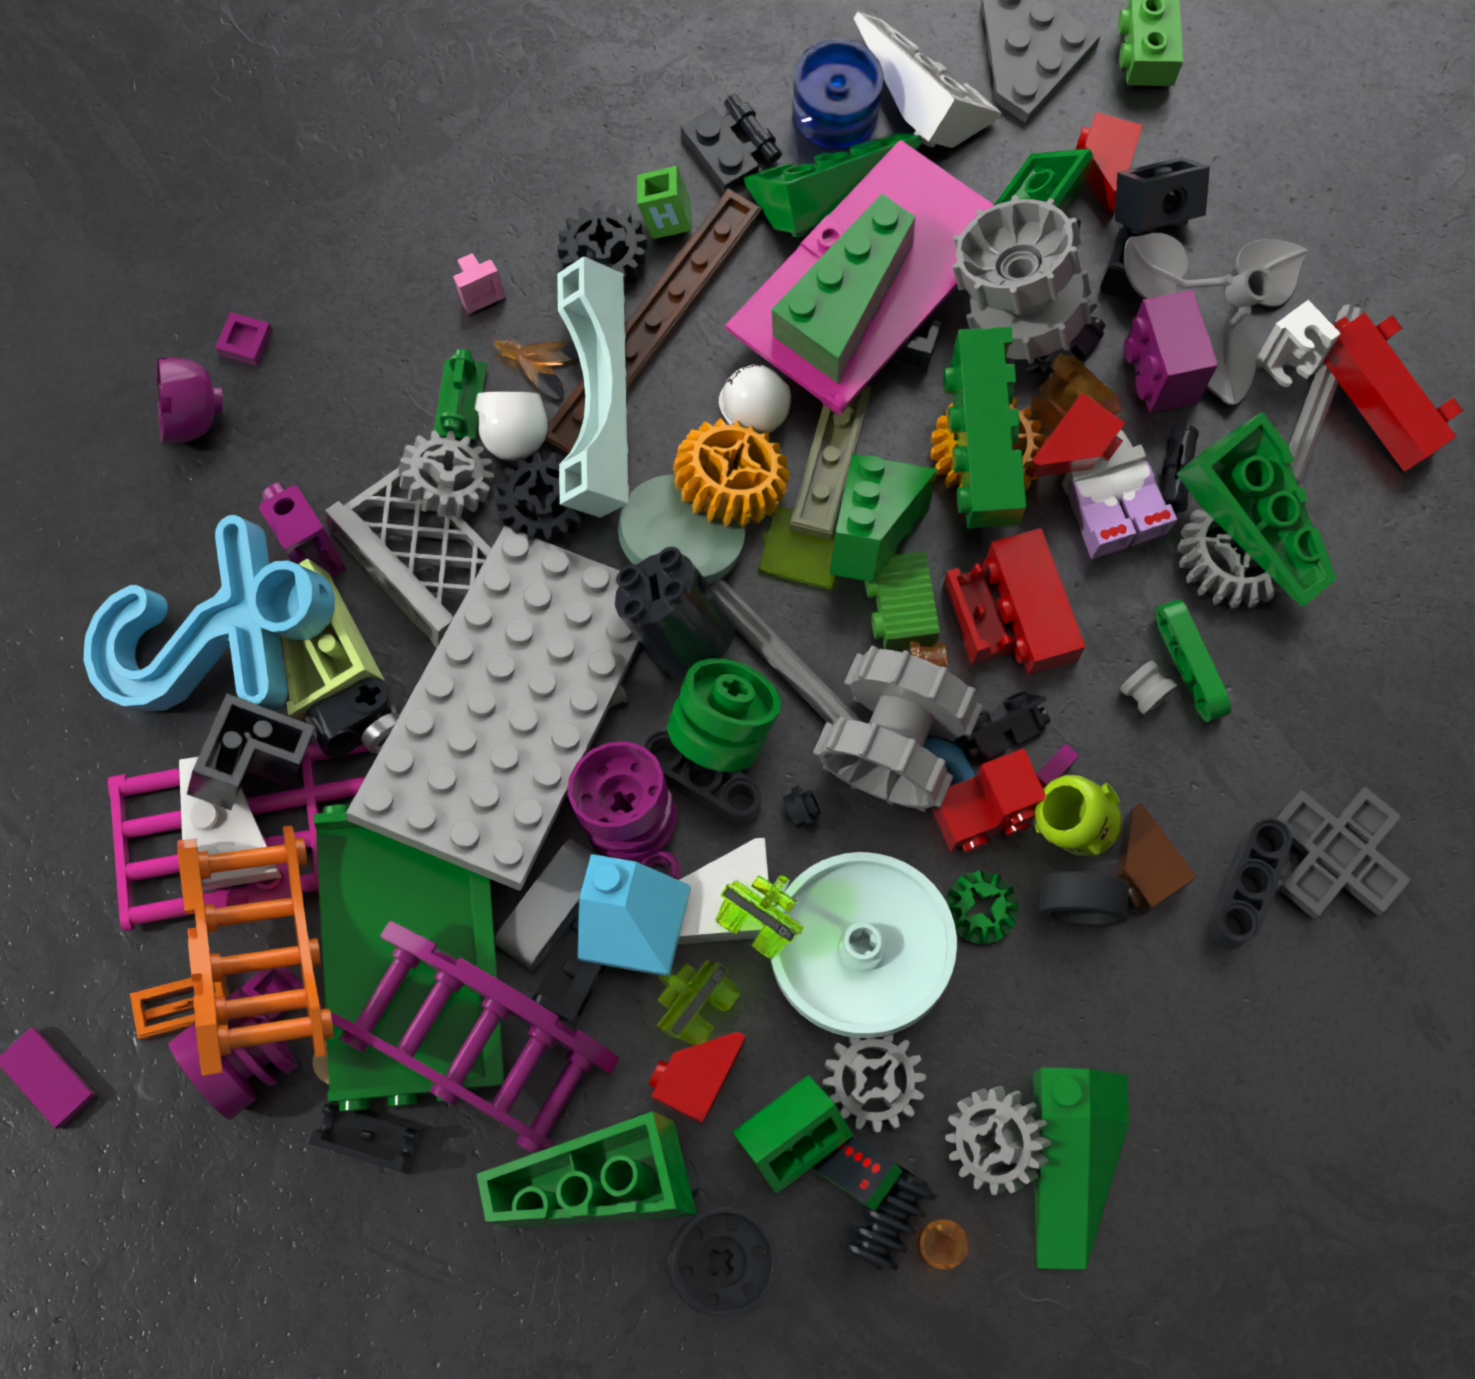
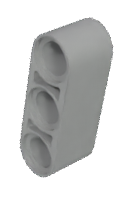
(546, 907)

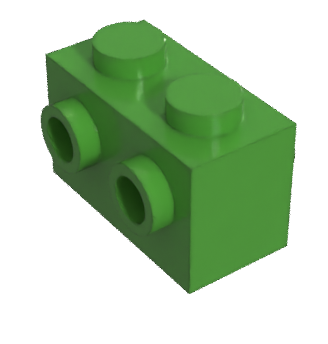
(1152, 42)

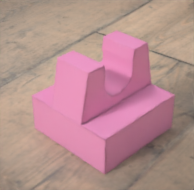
(478, 283)

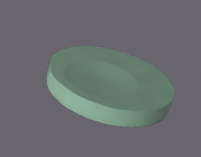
(660, 520)

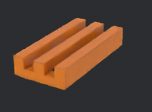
(141, 1016)

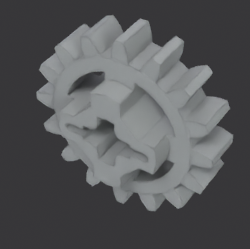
(445, 473)
(890, 1096)
(1014, 1131)

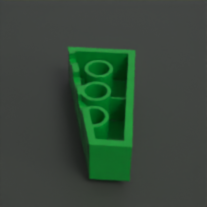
(985, 428)

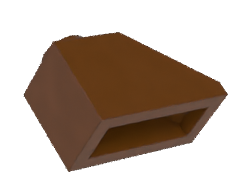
(1149, 862)

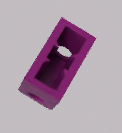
(295, 524)

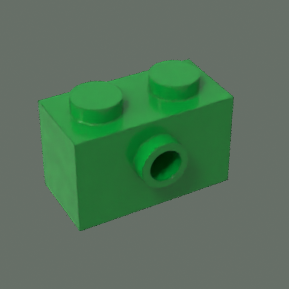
(792, 1133)

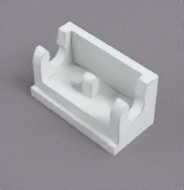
(1298, 341)

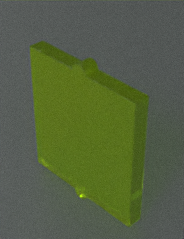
(796, 554)

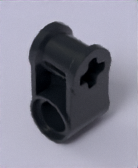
(347, 715)

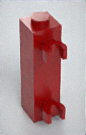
(1387, 391)

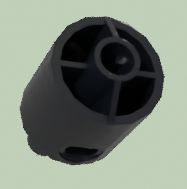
(673, 611)

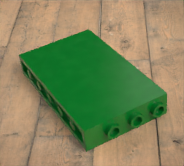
(361, 889)

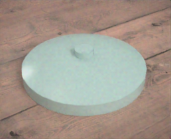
(870, 948)

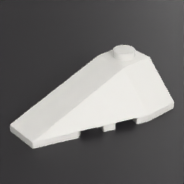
(926, 98)

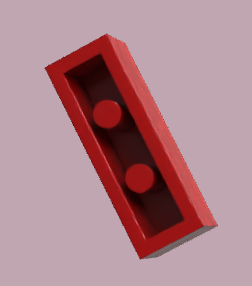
(1033, 602)

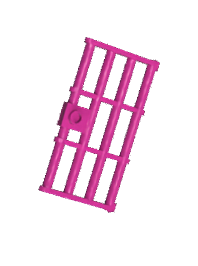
(259, 891)

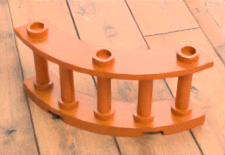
(213, 1012)

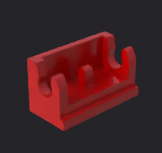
(976, 615)

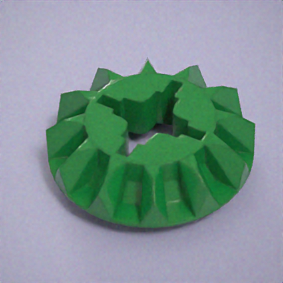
(977, 927)

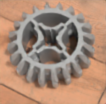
(1205, 552)

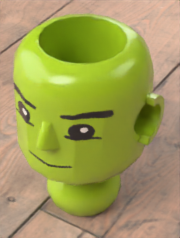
(1079, 815)

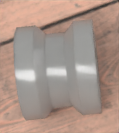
(1148, 687)

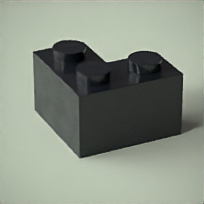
(245, 741)

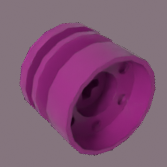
(622, 801)
(232, 1089)

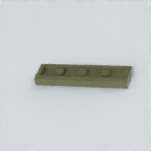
(828, 469)

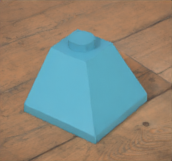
(630, 916)

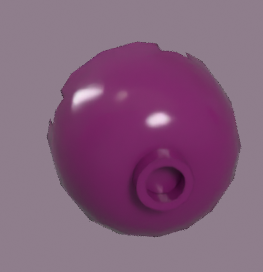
(185, 399)

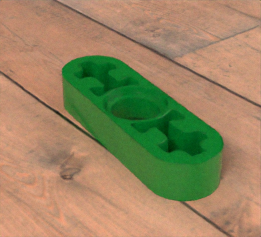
(1192, 660)

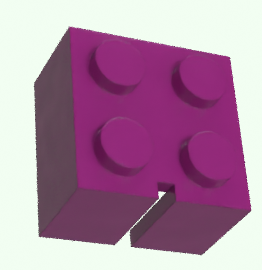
(1170, 351)

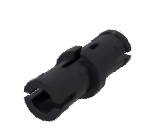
(1182, 445)

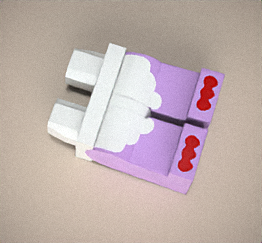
(1118, 501)

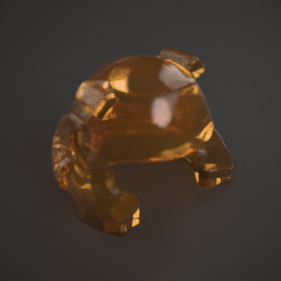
(1065, 387)

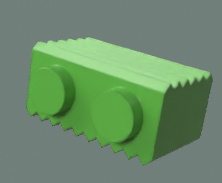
(904, 602)

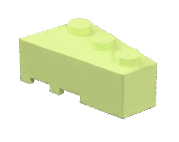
(328, 660)

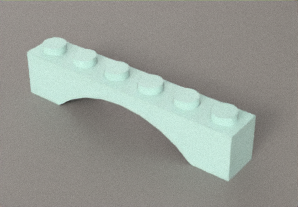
(592, 308)

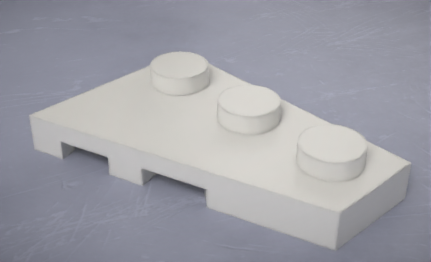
(221, 832)

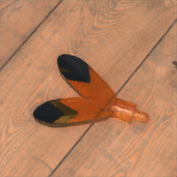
(535, 361)

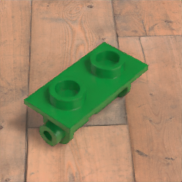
(458, 394)

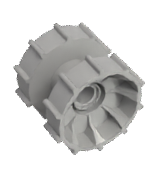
(1025, 275)
(908, 705)

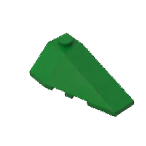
(804, 194)
(1255, 498)

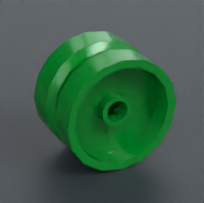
(723, 715)

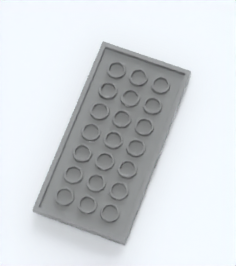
(502, 712)

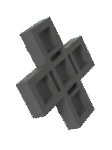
(1341, 853)

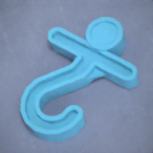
(245, 614)

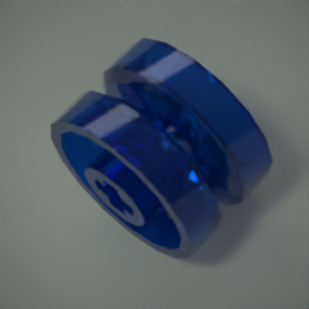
(837, 92)

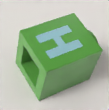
(664, 202)

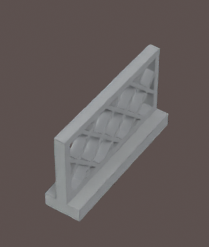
(386, 566)

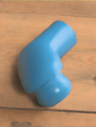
(955, 759)

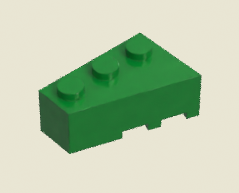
(876, 513)

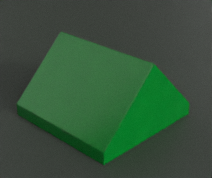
(1050, 175)

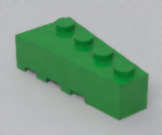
(843, 290)
(601, 1177)

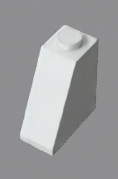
(707, 885)

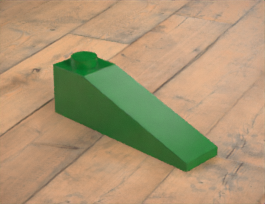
(1087, 1131)

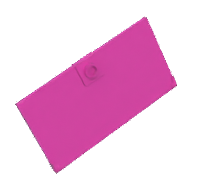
(924, 281)

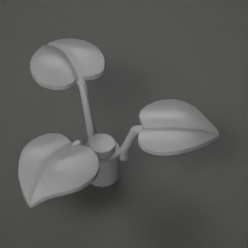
(1265, 276)

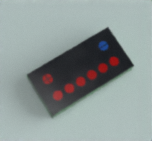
(859, 1171)

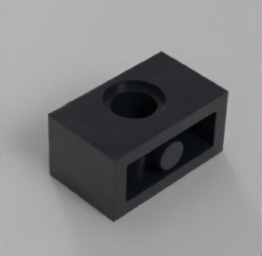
(1161, 194)

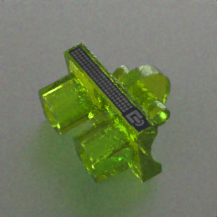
(777, 926)
(682, 1017)

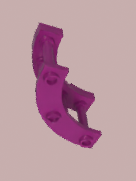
(498, 1003)

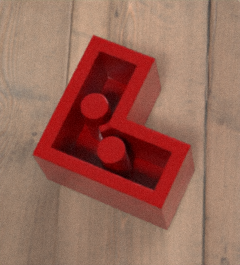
(990, 803)

